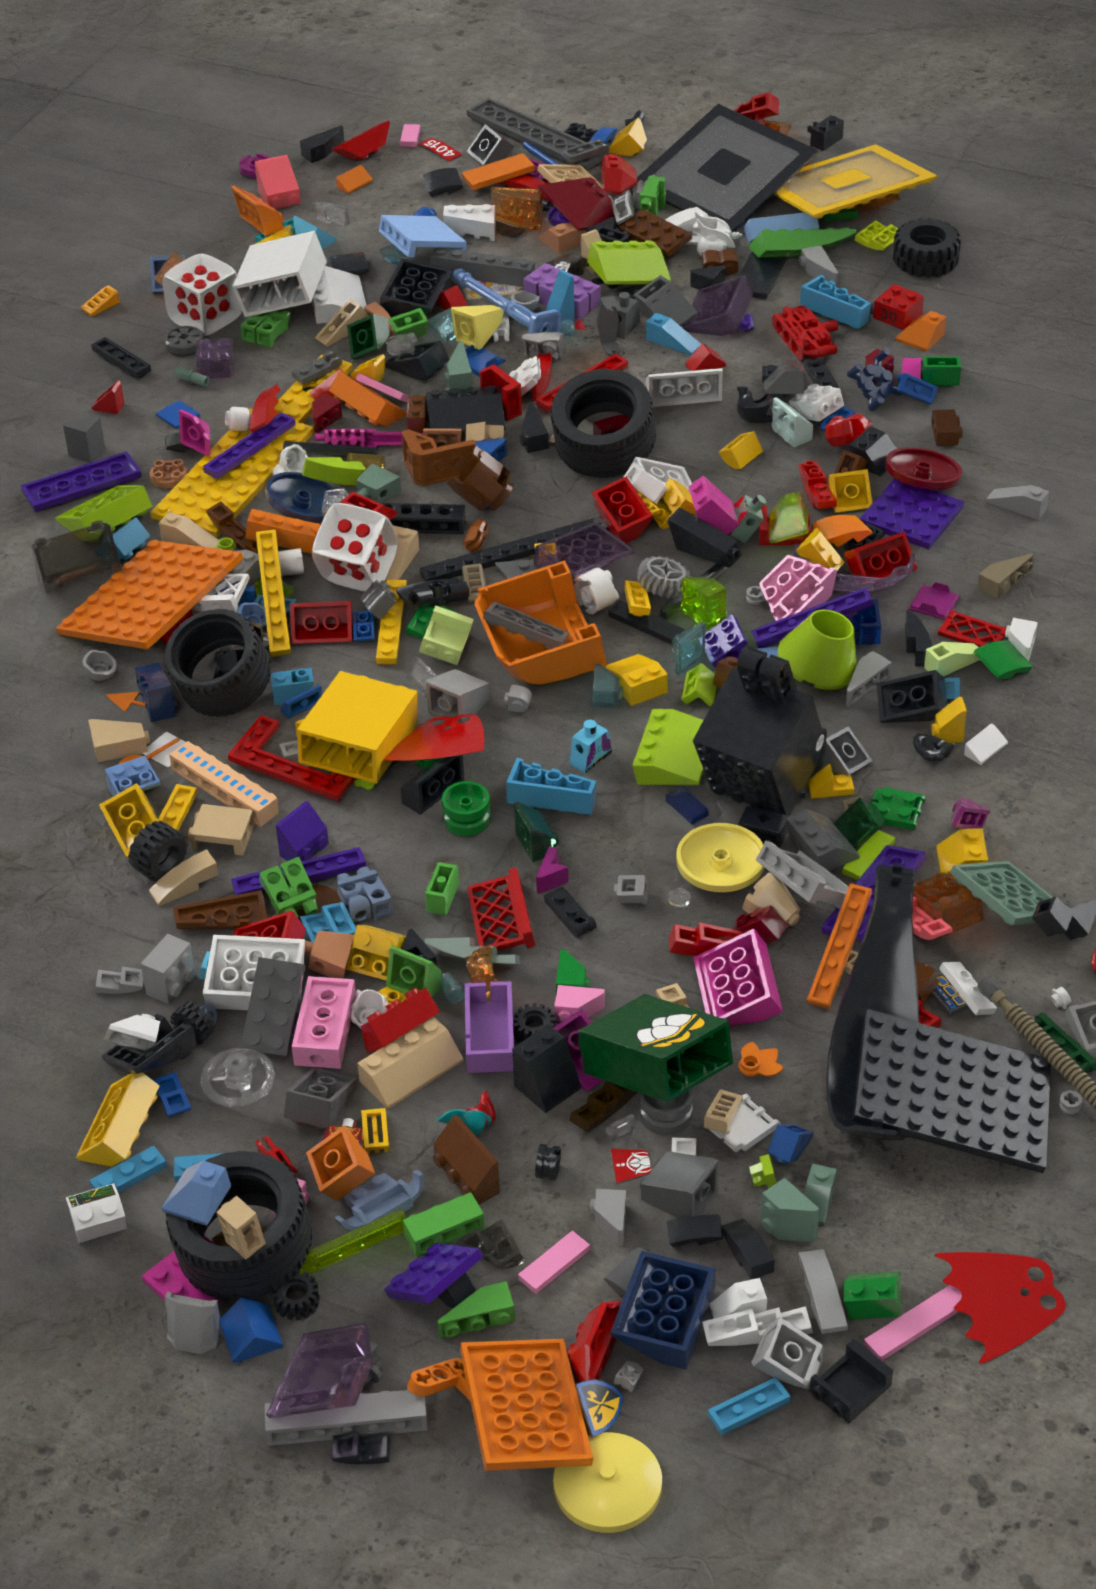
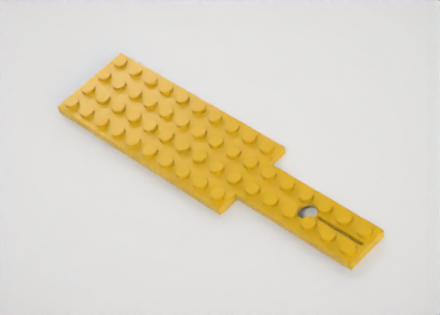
(241, 484)

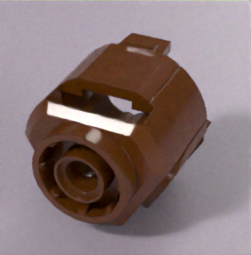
(481, 481)

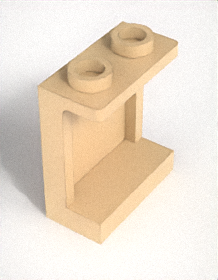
(222, 826)

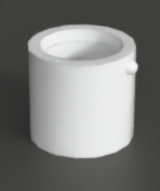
(291, 562)

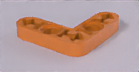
(424, 1382)

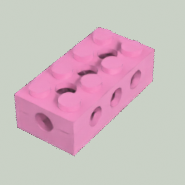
(323, 997)

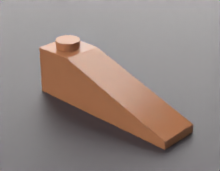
(562, 237)

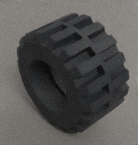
(157, 850)

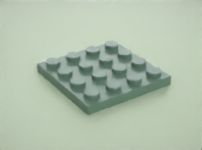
(1002, 889)

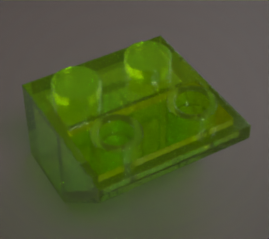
(704, 600)

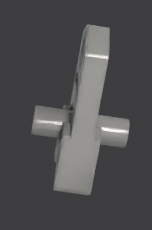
(628, 1375)

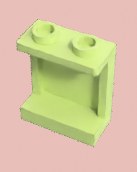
(446, 635)

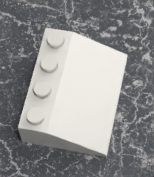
(334, 291)
(234, 966)

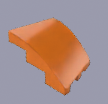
(842, 528)

